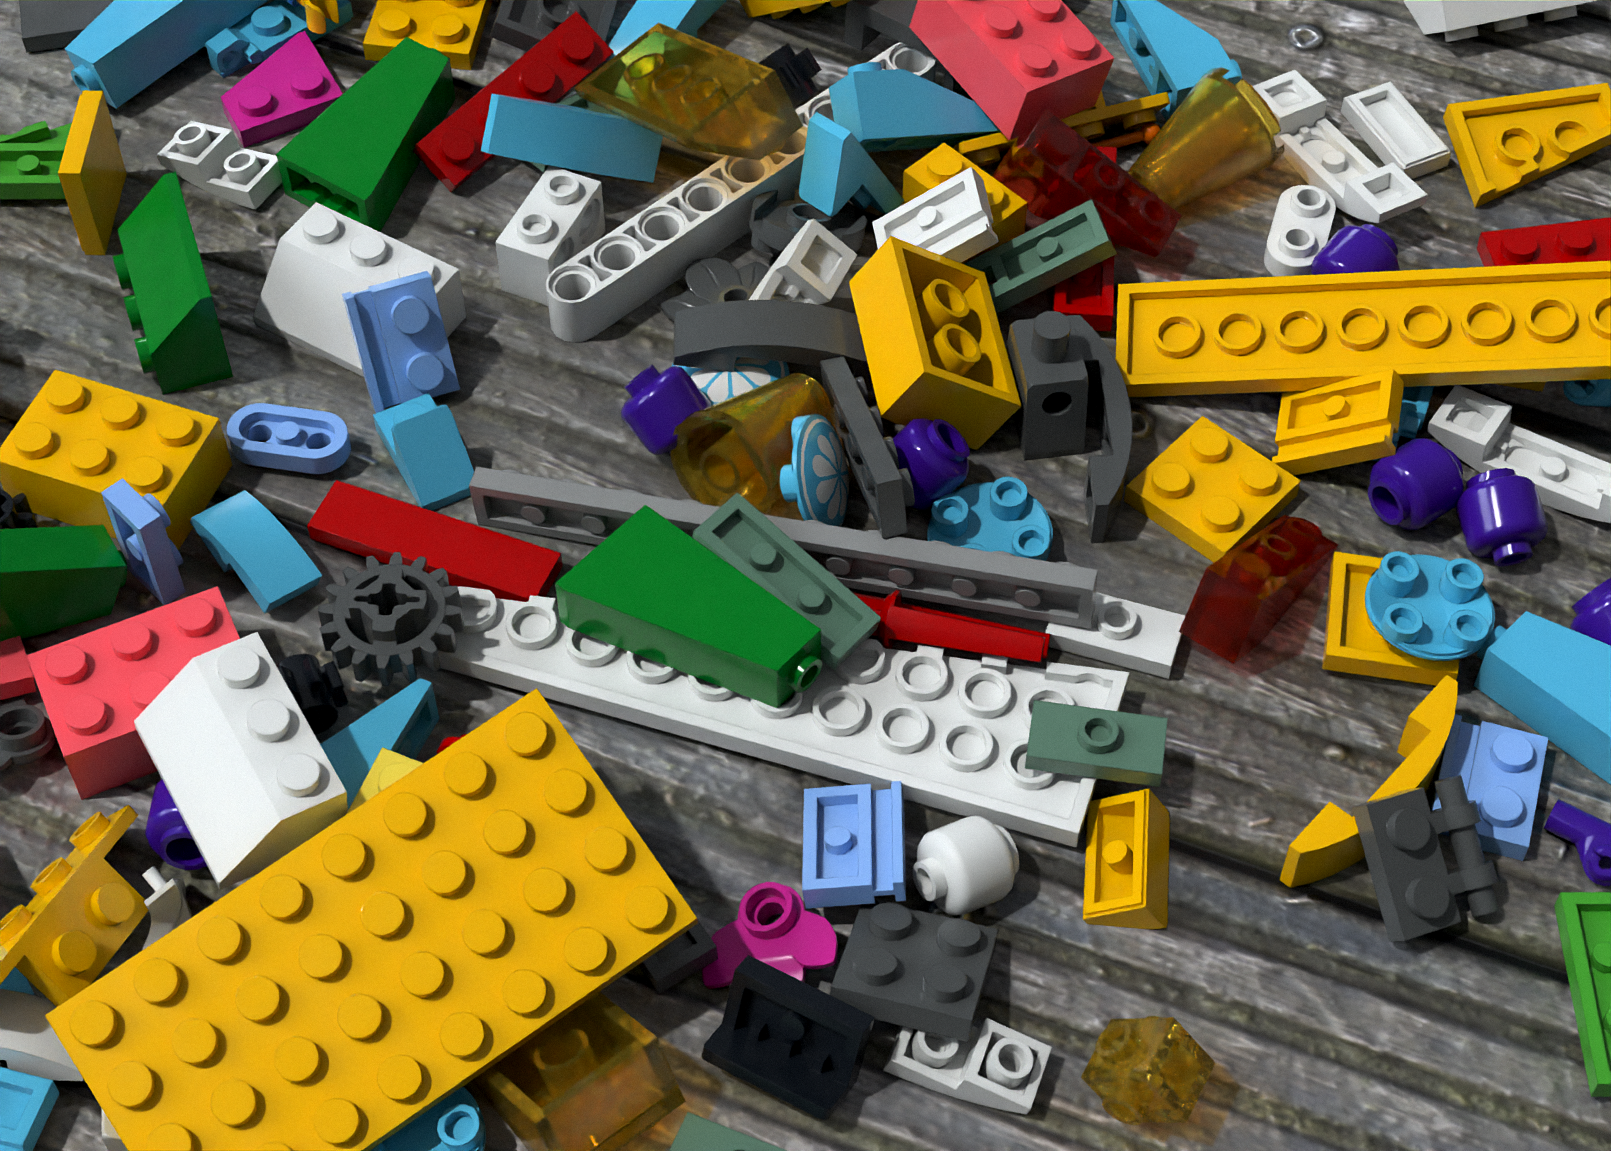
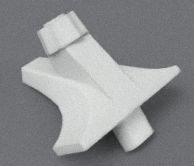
(166, 906)

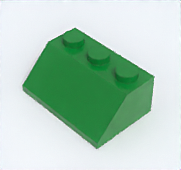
(169, 292)

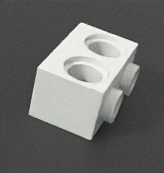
(548, 229)

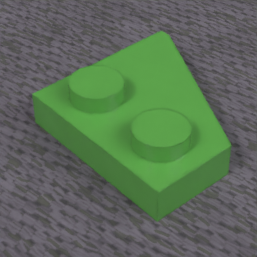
(32, 162)

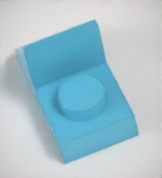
(841, 170)
(426, 451)

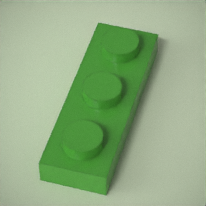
(1586, 948)

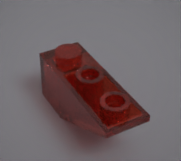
(1062, 170)
(1255, 586)

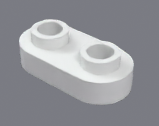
(1298, 230)

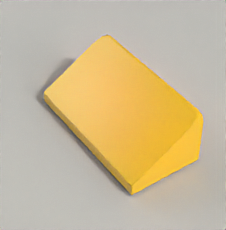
(1127, 861)

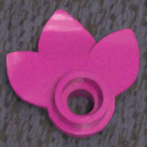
(789, 944)

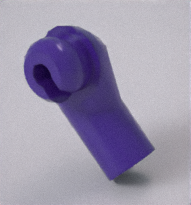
(1590, 838)

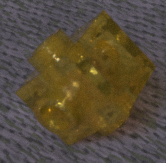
(1148, 1070)

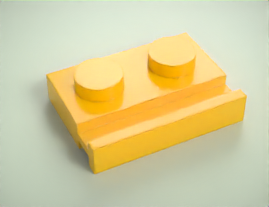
(1339, 423)

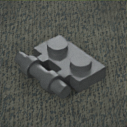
(1408, 861)

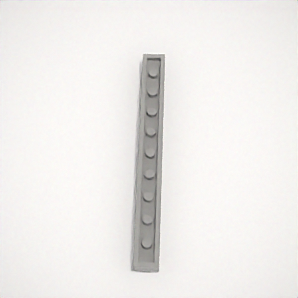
(855, 557)

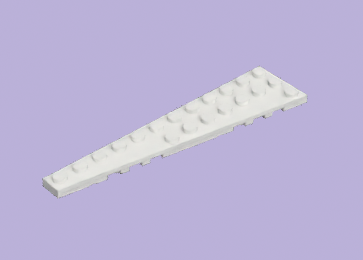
(882, 716)

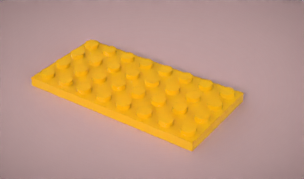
(381, 956)

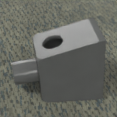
(1047, 362)

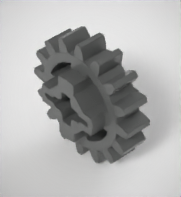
(391, 618)

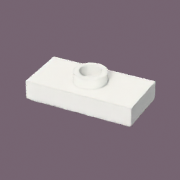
(1124, 636)

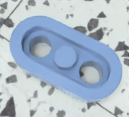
(296, 438)

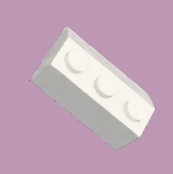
(1460, 17)
(334, 256)
(240, 760)

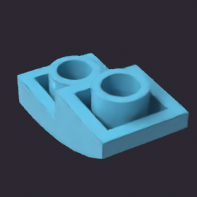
(258, 548)

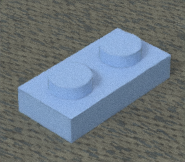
(144, 540)

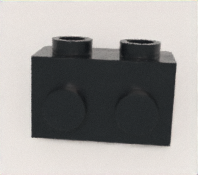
(789, 1039)

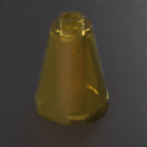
(1209, 142)
(745, 442)

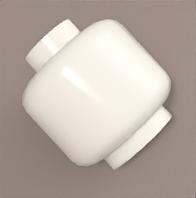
(965, 865)

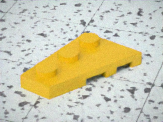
(1526, 136)

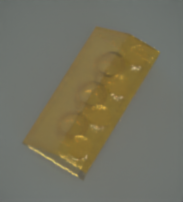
(695, 95)

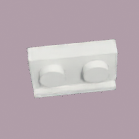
(945, 220)

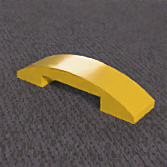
(1332, 837)

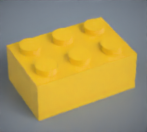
(933, 341)
(91, 435)

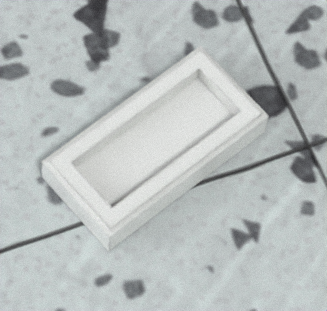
(1395, 130)

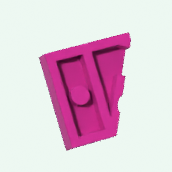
(281, 93)

